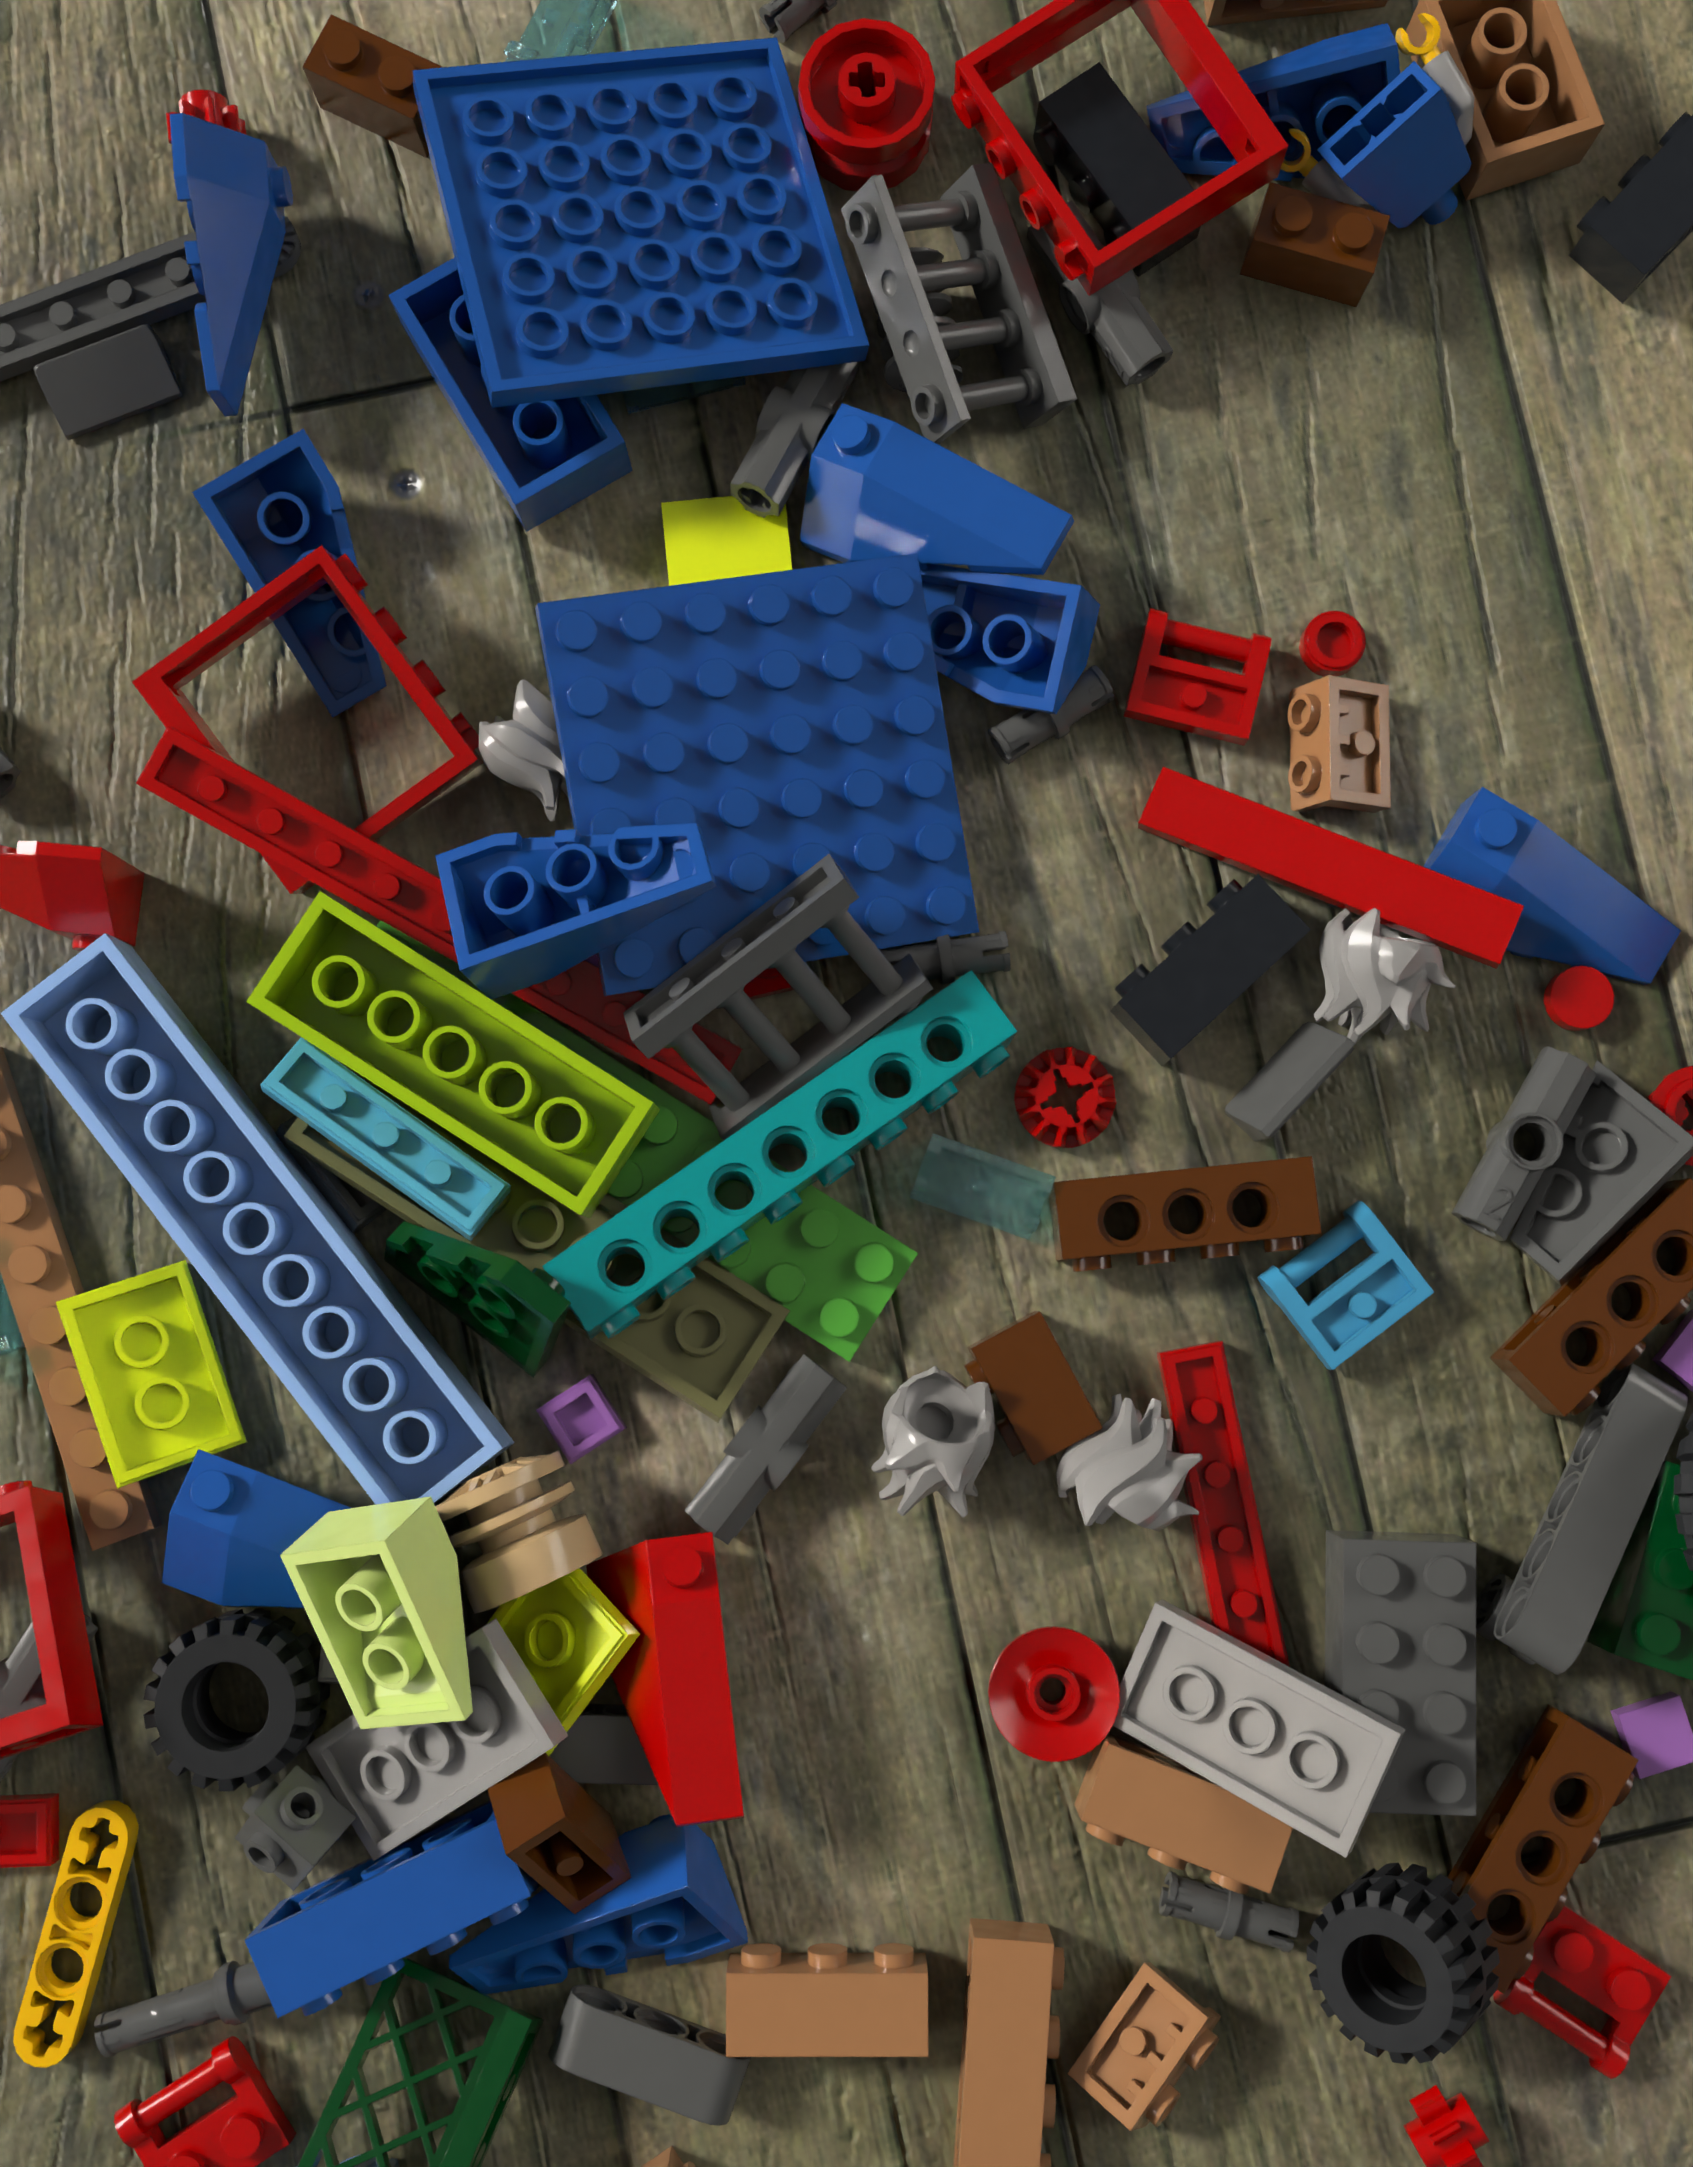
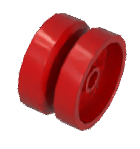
(867, 103)

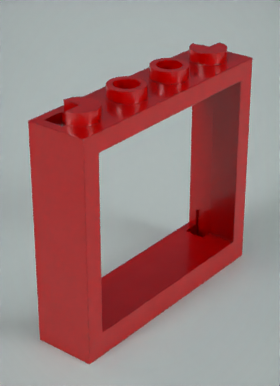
(1204, 72)
(163, 681)
(57, 1622)

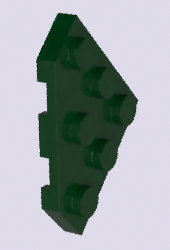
(487, 1291)

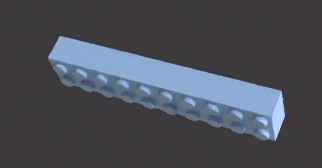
(256, 1227)

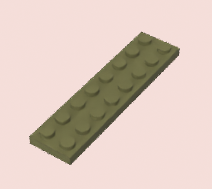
(691, 1344)

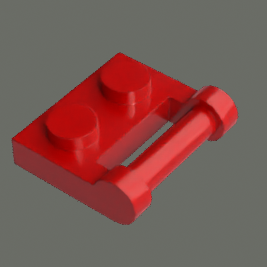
(1192, 694)
(1601, 1973)
(232, 2134)

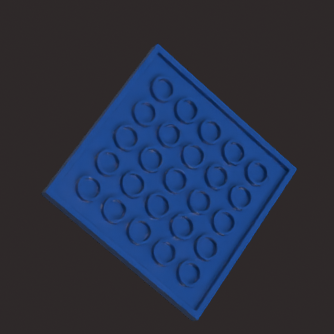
(636, 220)
(782, 723)

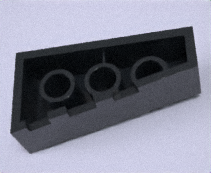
(1645, 221)

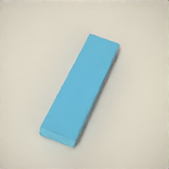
(386, 1138)

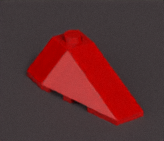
(72, 890)
(677, 1672)

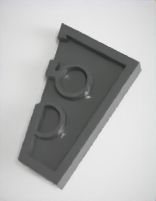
(1608, 1168)

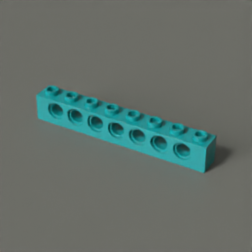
(958, 1012)

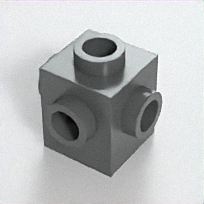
(292, 1825)

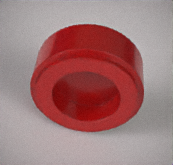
(1332, 643)
(1578, 998)

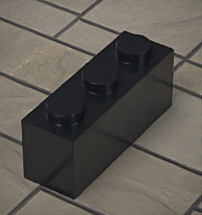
(1109, 158)
(1207, 967)

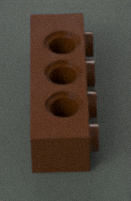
(1282, 1187)
(1537, 1351)
(1527, 1809)

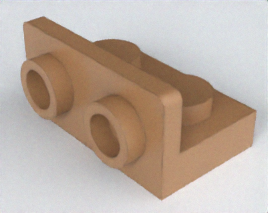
(1339, 745)
(1146, 2049)

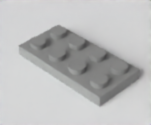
(1256, 1727)
(418, 1773)

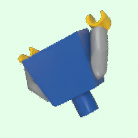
(1403, 144)

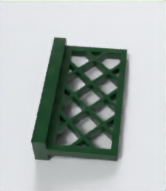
(481, 2097)

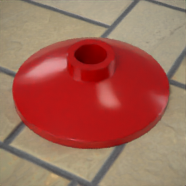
(1059, 1727)

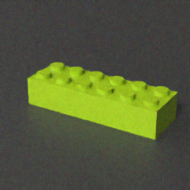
(454, 1055)

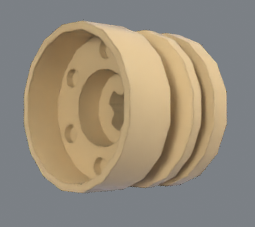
(517, 1531)

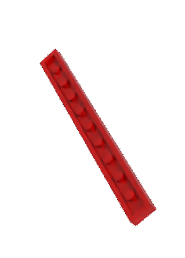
(387, 888)

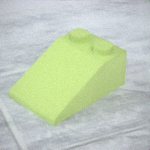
(387, 1611)

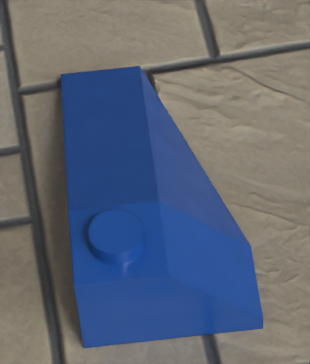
(1301, 90)
(239, 225)
(896, 494)
(269, 520)
(1009, 634)
(549, 902)
(1570, 904)
(231, 1533)
(670, 1907)

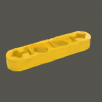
(80, 1933)

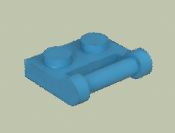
(1360, 1301)

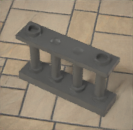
(1003, 288)
(769, 941)

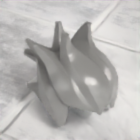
(527, 748)
(1376, 975)
(935, 1439)
(1128, 1469)

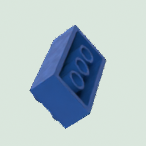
(536, 451)
(387, 1910)

